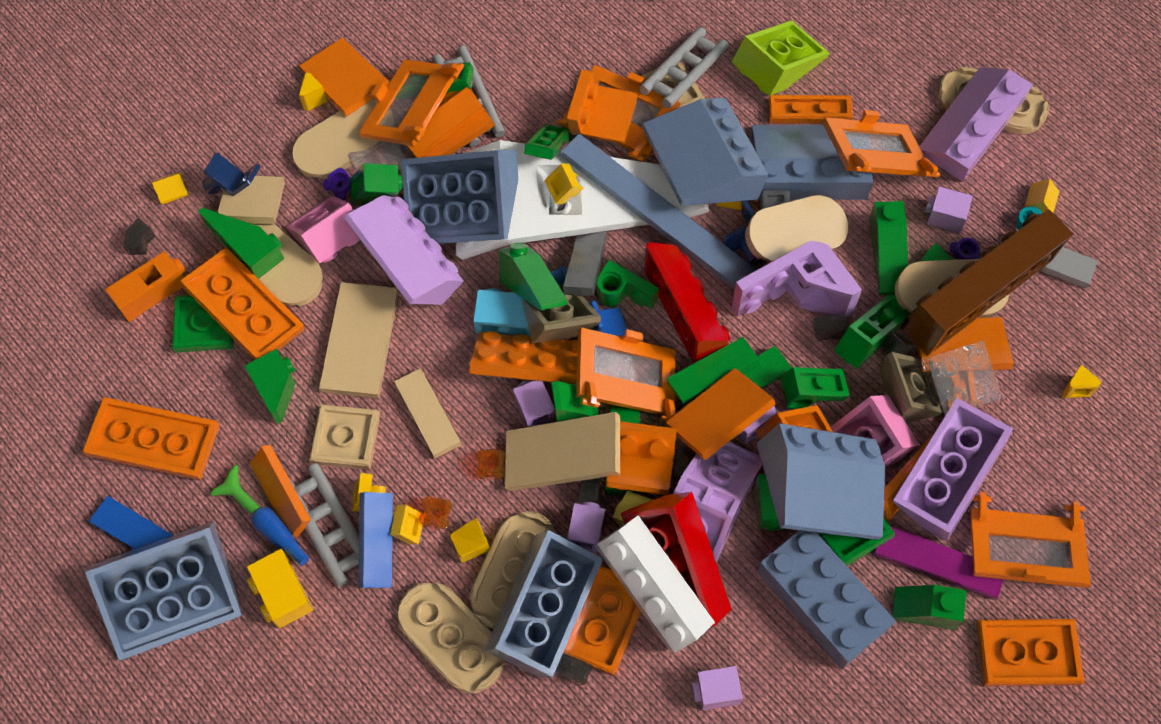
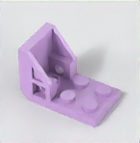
(812, 264)
(720, 489)

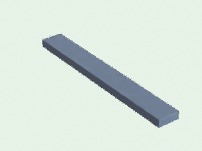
(656, 211)

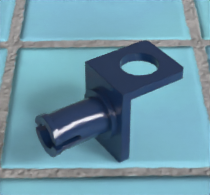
(226, 176)
(737, 238)

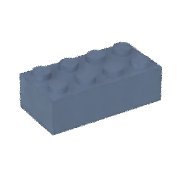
(825, 596)
(544, 604)

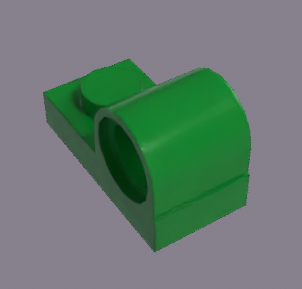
(628, 284)
(807, 385)

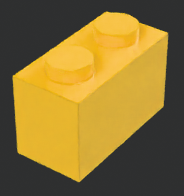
(279, 589)

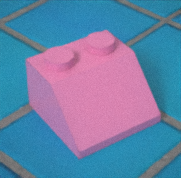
(324, 229)
(880, 420)

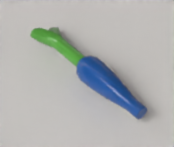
(262, 518)

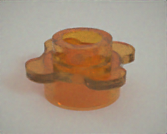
(484, 458)
(439, 504)

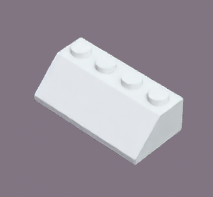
(655, 585)

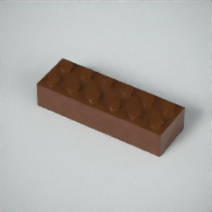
(986, 281)

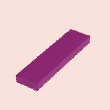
(937, 562)

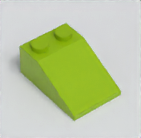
(778, 56)

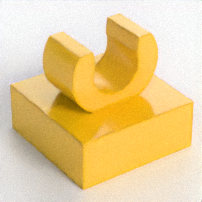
(563, 184)
(364, 484)
(406, 524)

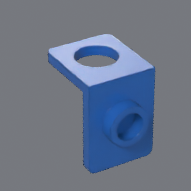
(611, 321)

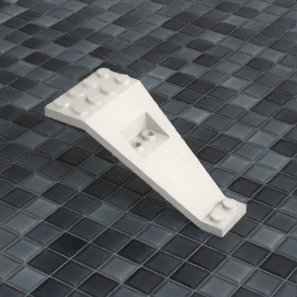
(591, 211)

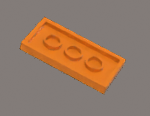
(242, 304)
(521, 359)
(151, 438)

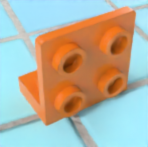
(600, 110)
(645, 458)

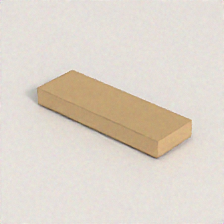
(427, 413)

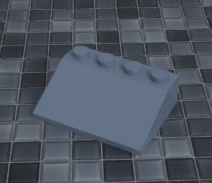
(706, 153)
(806, 163)
(462, 194)
(825, 481)
(164, 590)

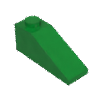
(246, 241)
(889, 243)
(529, 277)
(869, 331)

